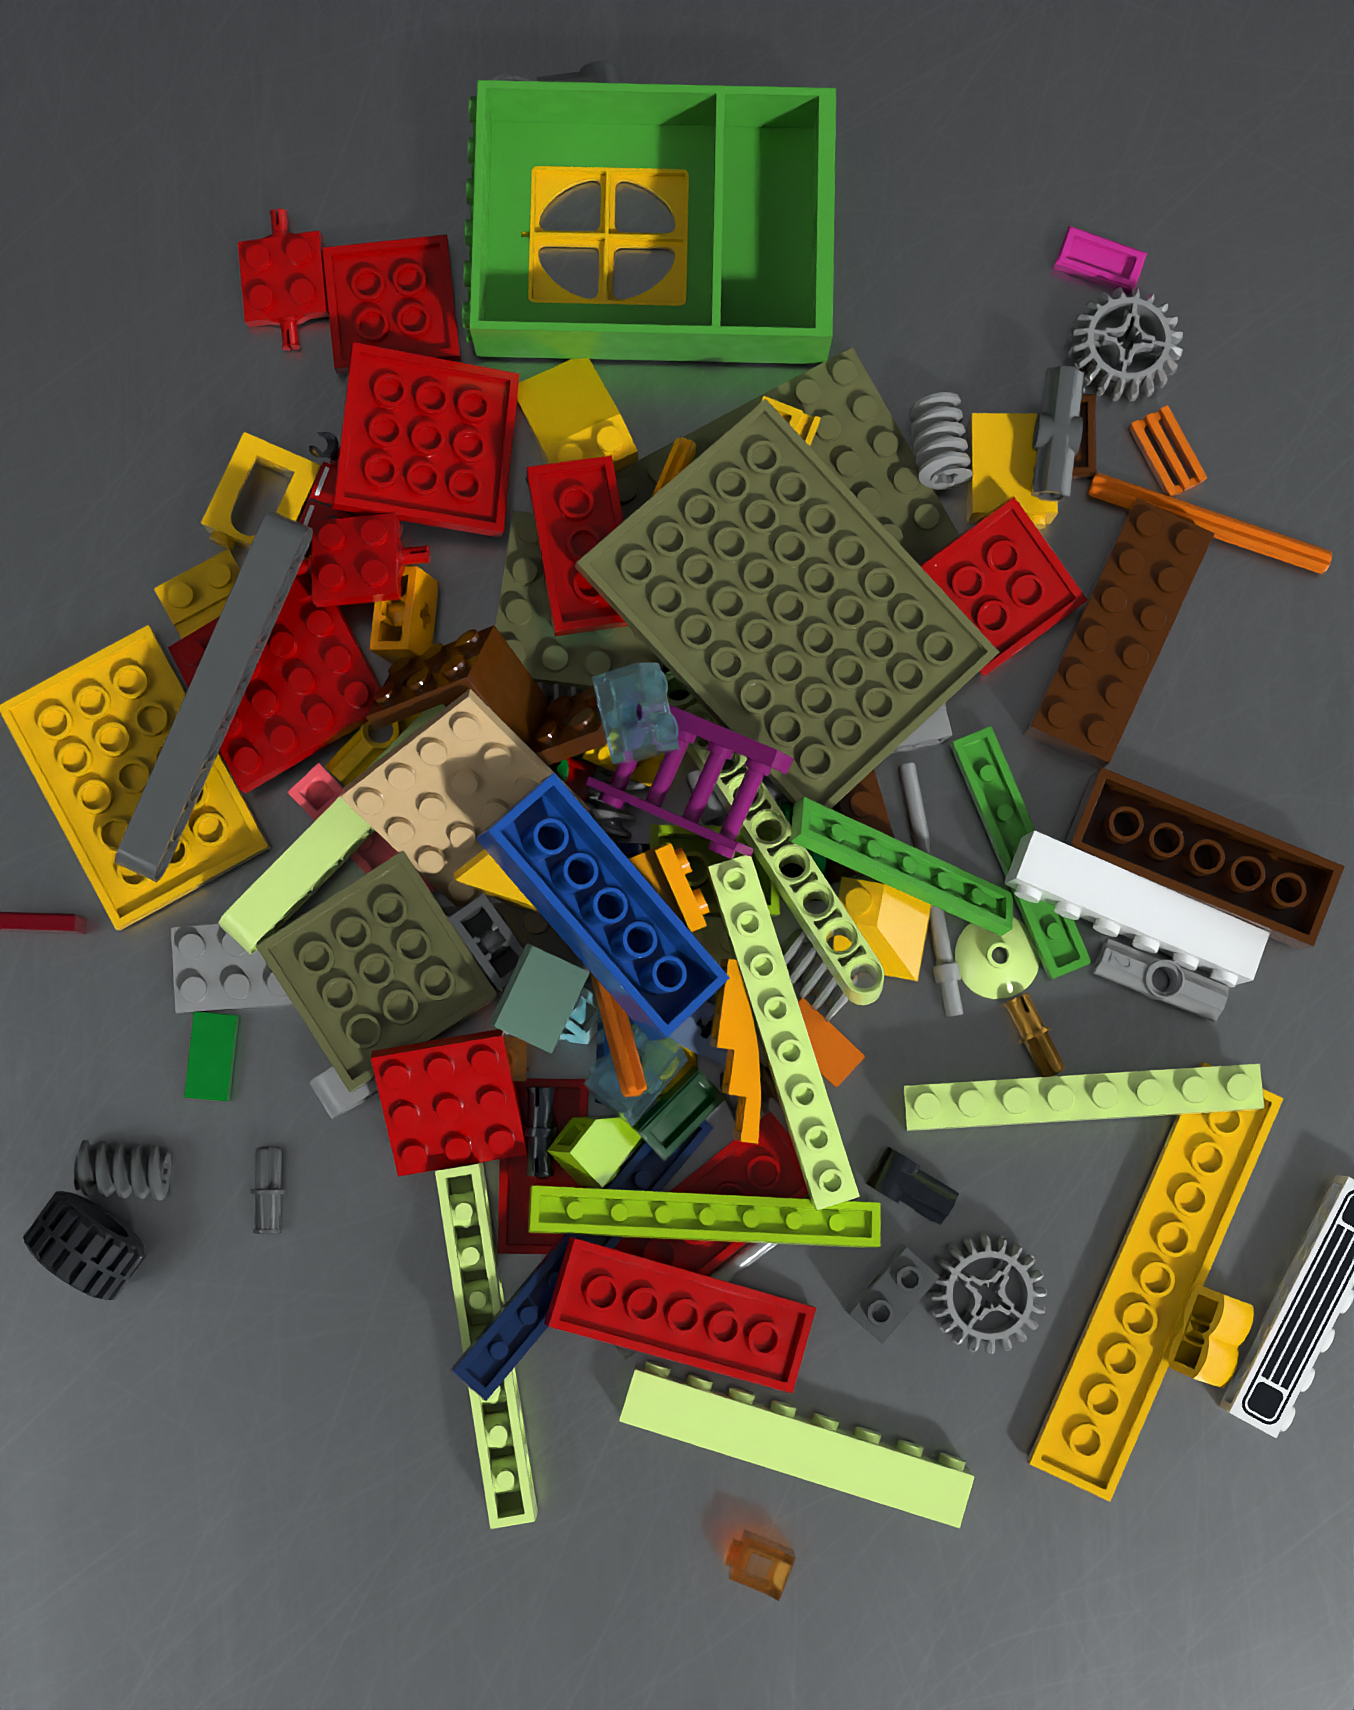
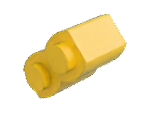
(1211, 1336)

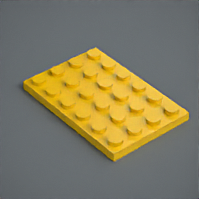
(92, 749)

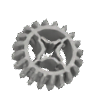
(1157, 346)
(998, 1275)

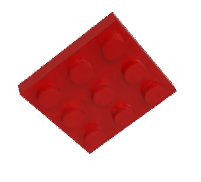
(392, 297)
(1005, 580)
(449, 1102)

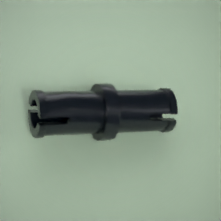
(540, 1130)

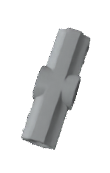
(1185, 988)

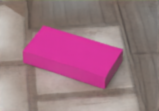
(1099, 260)

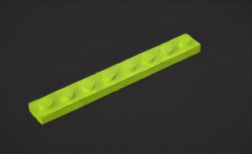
(702, 1217)

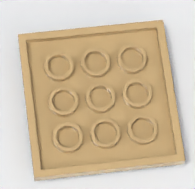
(447, 789)

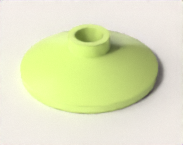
(986, 976)

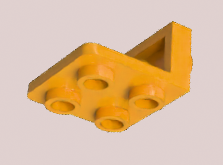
(666, 873)

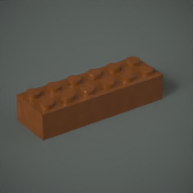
(1119, 634)
(1206, 857)

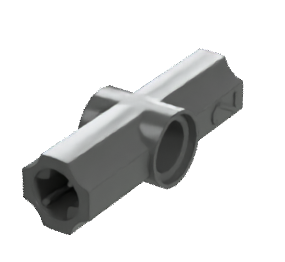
(1057, 433)

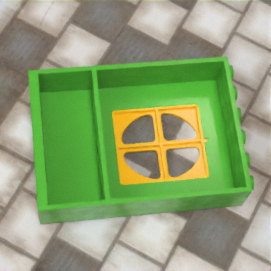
(748, 201)

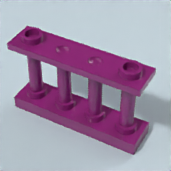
(722, 746)

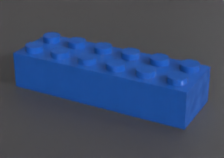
(603, 908)

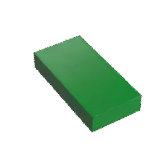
(211, 1056)

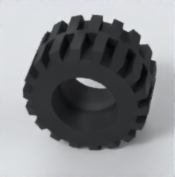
(85, 1245)

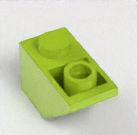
(594, 1148)

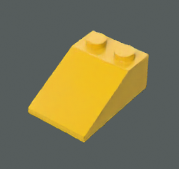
(574, 415)

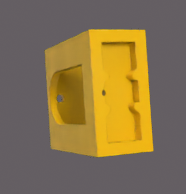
(250, 451)

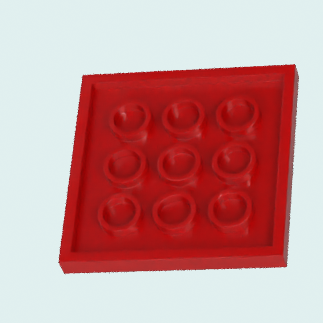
(426, 440)
(302, 693)

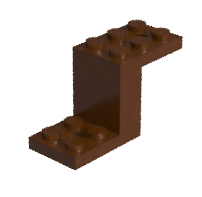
(501, 681)

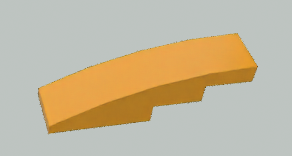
(735, 1031)

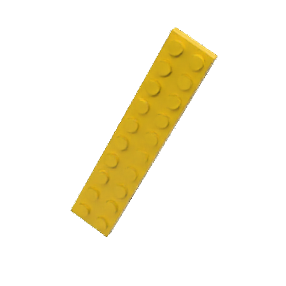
(1146, 1295)

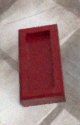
(42, 922)

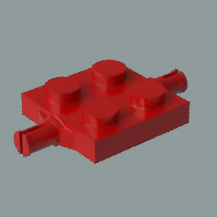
(283, 279)
(358, 560)

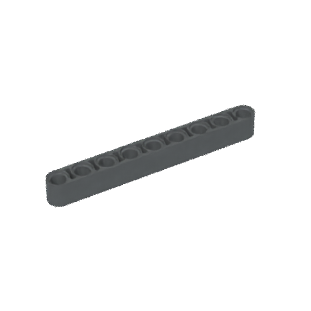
(214, 696)

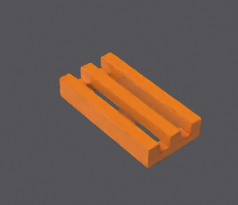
(1180, 443)

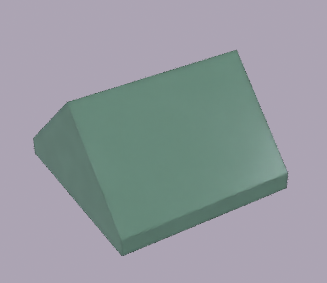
(539, 998)

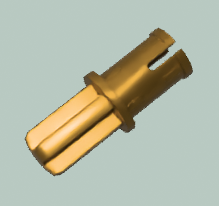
(1035, 1035)

